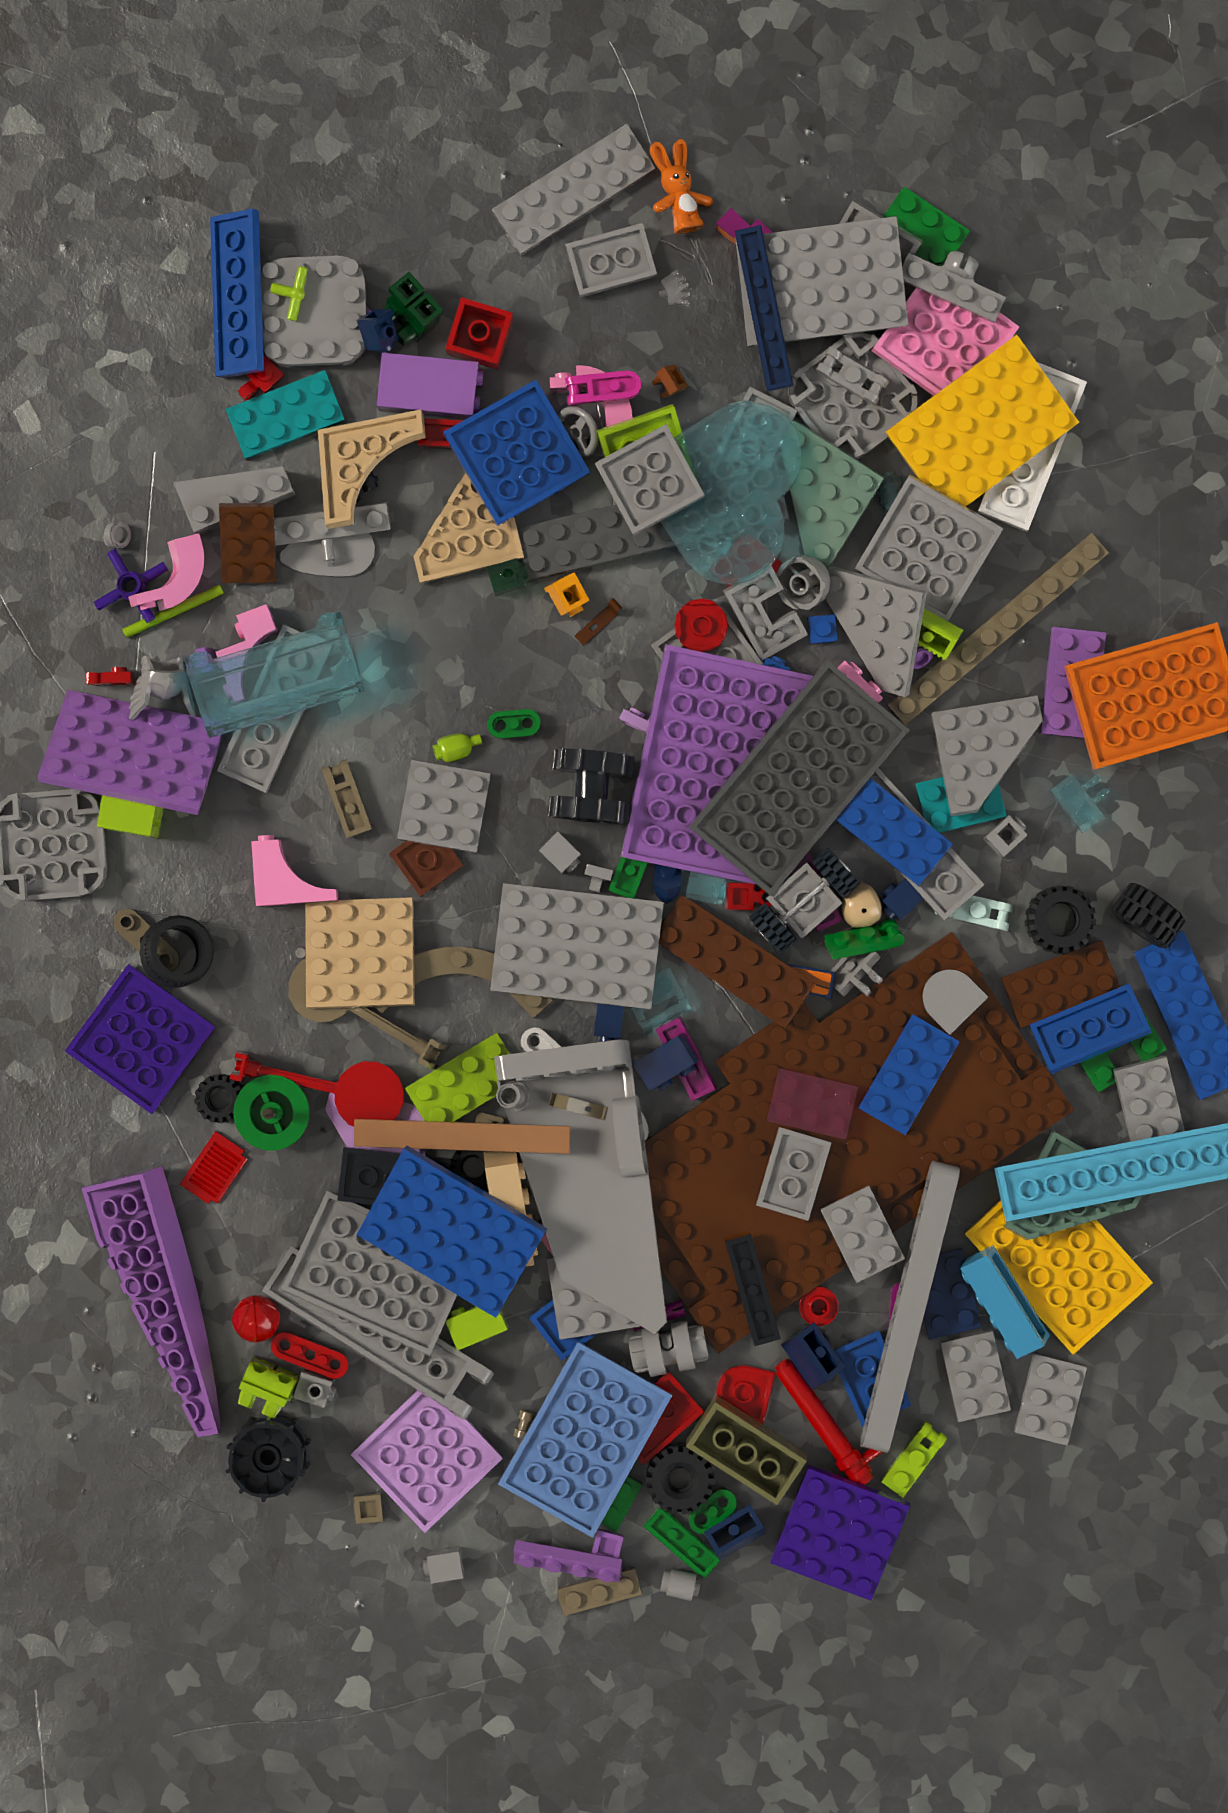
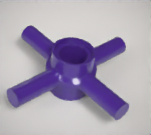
(124, 577)

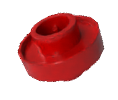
(818, 1306)

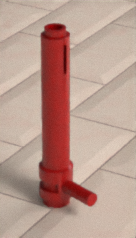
(847, 1458)

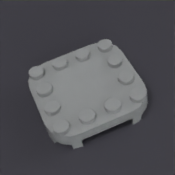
(327, 314)
(842, 416)
(51, 845)

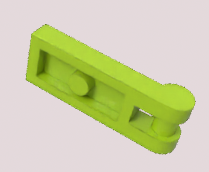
(913, 1459)

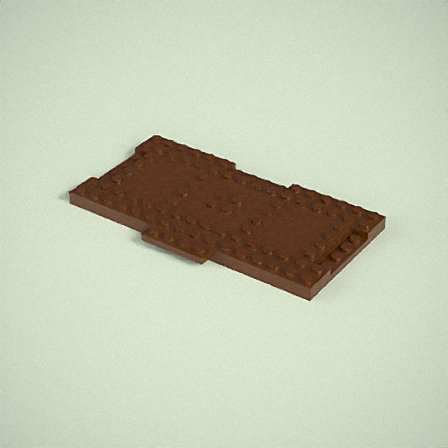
(715, 1155)

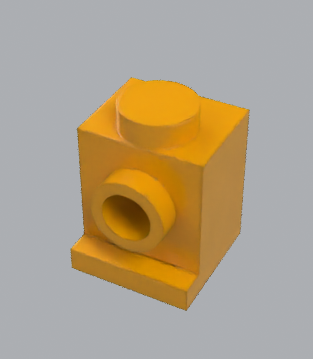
(572, 587)

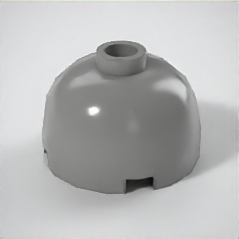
(804, 582)

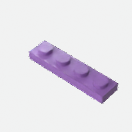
(568, 1561)

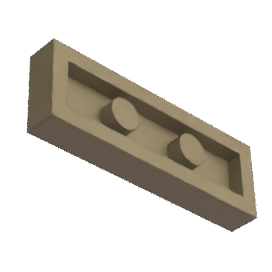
(596, 1593)

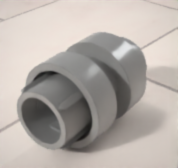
(688, 1347)

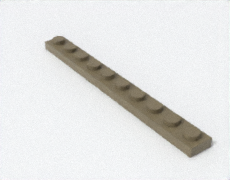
(998, 628)

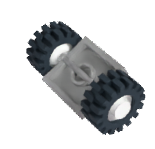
(804, 900)

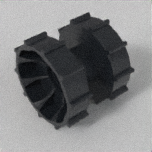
(591, 786)
(262, 1477)

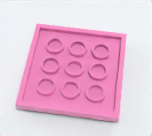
(940, 341)

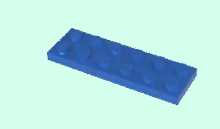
(237, 293)
(1188, 1012)

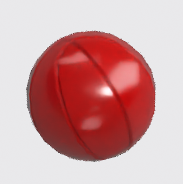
(255, 1318)

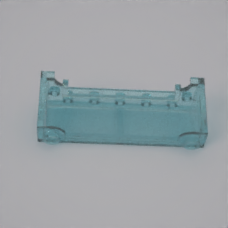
(275, 677)

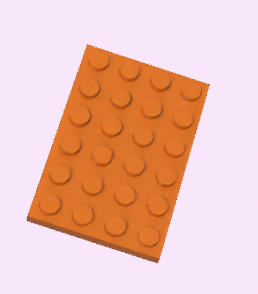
(1152, 695)

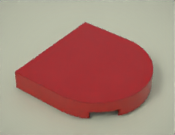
(747, 1389)

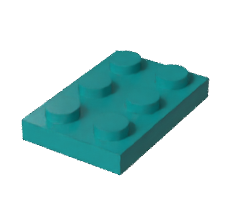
(936, 809)

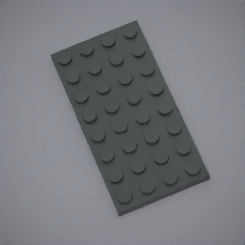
(798, 778)

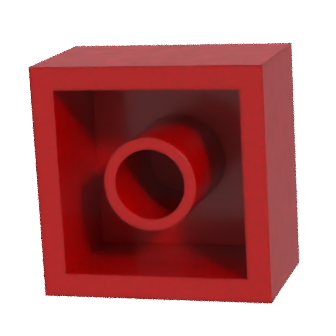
(479, 333)

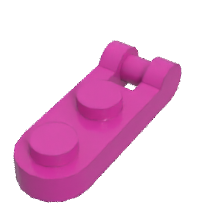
(603, 387)

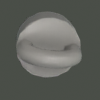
(117, 534)

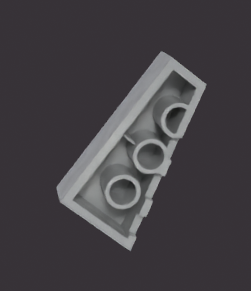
(203, 495)

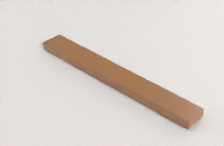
(462, 1136)

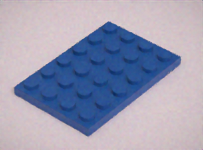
(451, 1231)

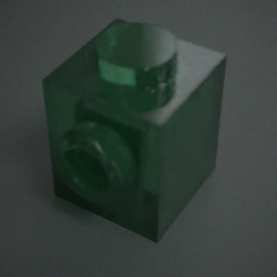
(507, 576)

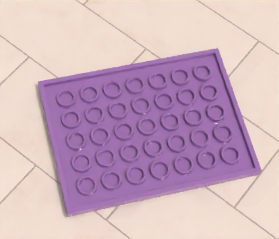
(698, 732)

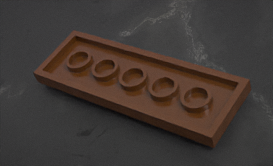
(734, 961)

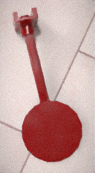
(361, 1092)

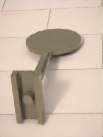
(297, 993)

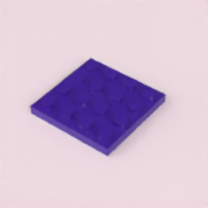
(140, 1038)
(840, 1532)

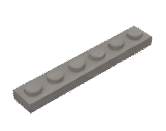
(312, 525)

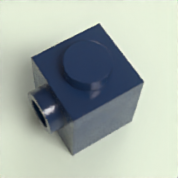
(900, 899)

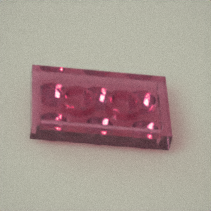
(812, 1103)

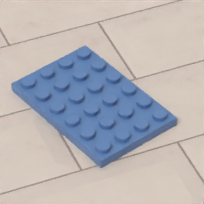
(585, 1439)

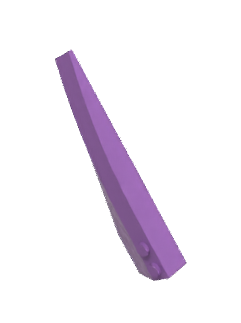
(148, 1251)

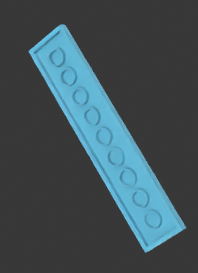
(1113, 1172)

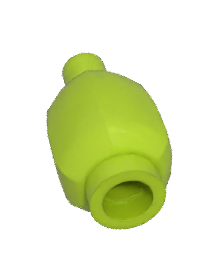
(455, 746)

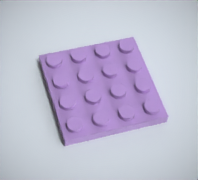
(426, 1458)

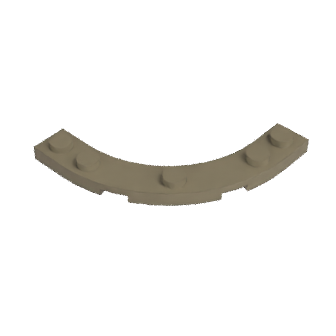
(466, 961)

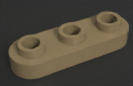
(136, 931)

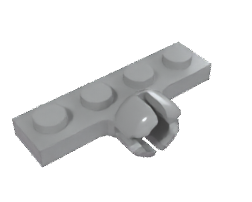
(953, 284)

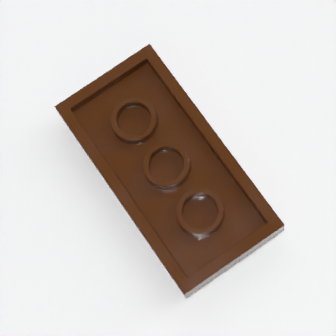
(1060, 983)

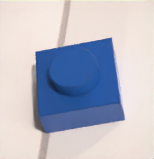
(822, 629)

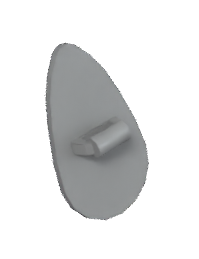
(331, 556)

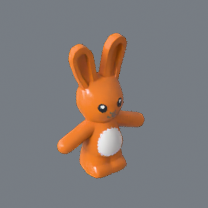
(677, 183)

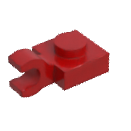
(261, 380)

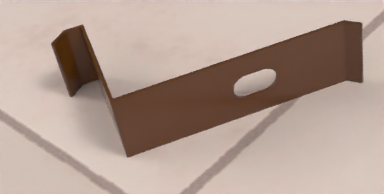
(601, 620)

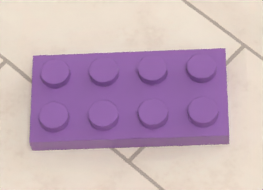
(1065, 648)

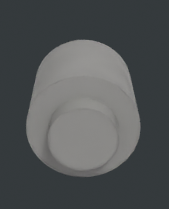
(680, 1584)

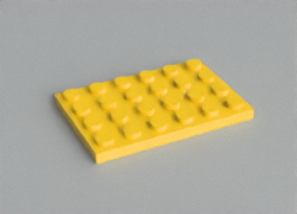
(983, 424)
(1070, 1276)

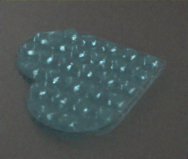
(744, 464)

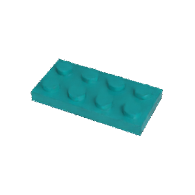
(285, 415)

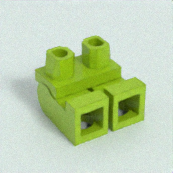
(271, 1385)

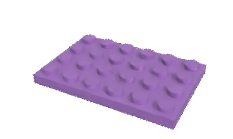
(152, 760)

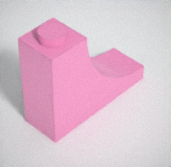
(276, 880)

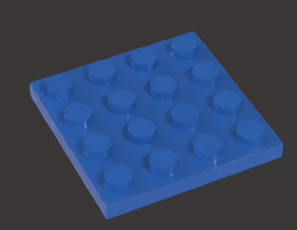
(516, 453)

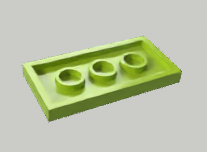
(459, 1084)

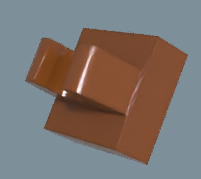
(671, 379)

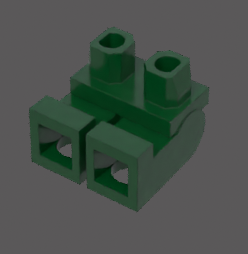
(412, 309)

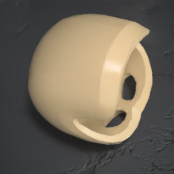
(861, 897)

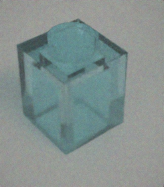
(705, 888)

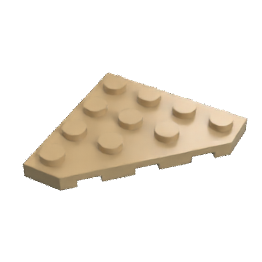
(465, 538)

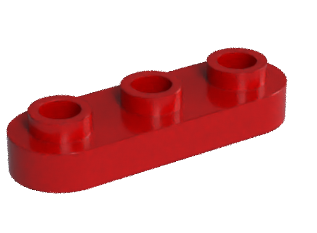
(297, 1354)

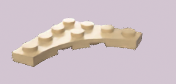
(353, 451)

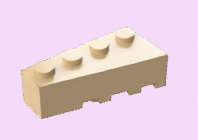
(505, 1183)

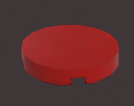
(701, 625)

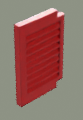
(214, 1169)

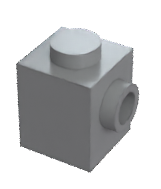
(315, 1388)

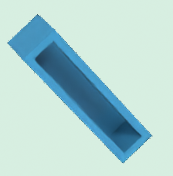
(1004, 1302)

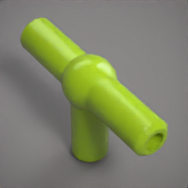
(296, 292)

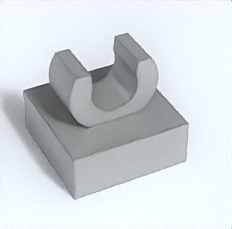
(597, 874)

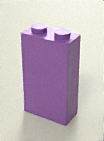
(429, 384)

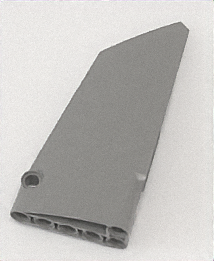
(601, 1191)

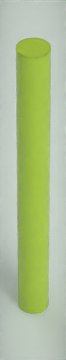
(166, 614)

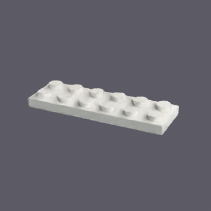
(1019, 493)

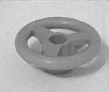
(582, 429)

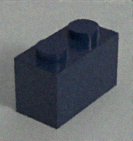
(666, 1062)
(812, 1355)
(735, 1532)

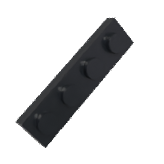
(752, 1289)

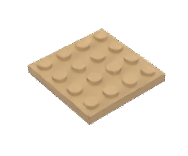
(360, 953)

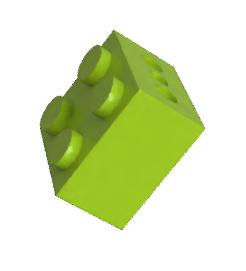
(129, 817)

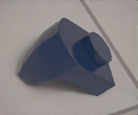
(667, 883)

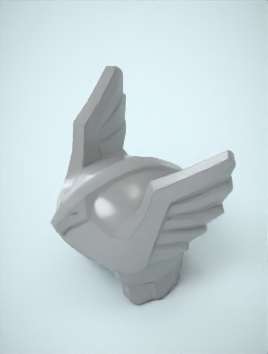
(161, 681)

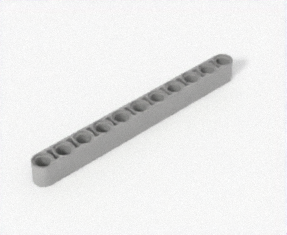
(909, 1306)

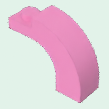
(614, 410)
(187, 569)

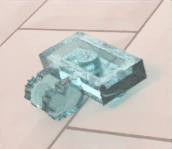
(1077, 802)

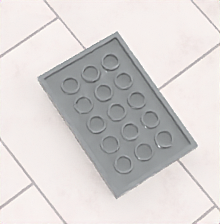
(834, 280)
(576, 946)
(364, 1282)

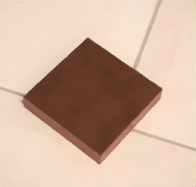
(425, 864)

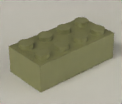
(746, 1449)

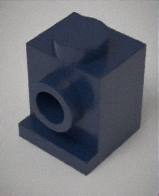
(378, 330)

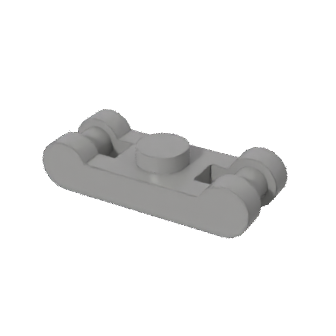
(852, 376)

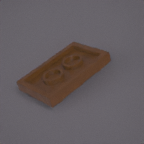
(247, 542)

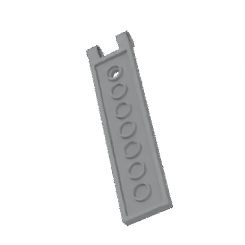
(391, 1356)

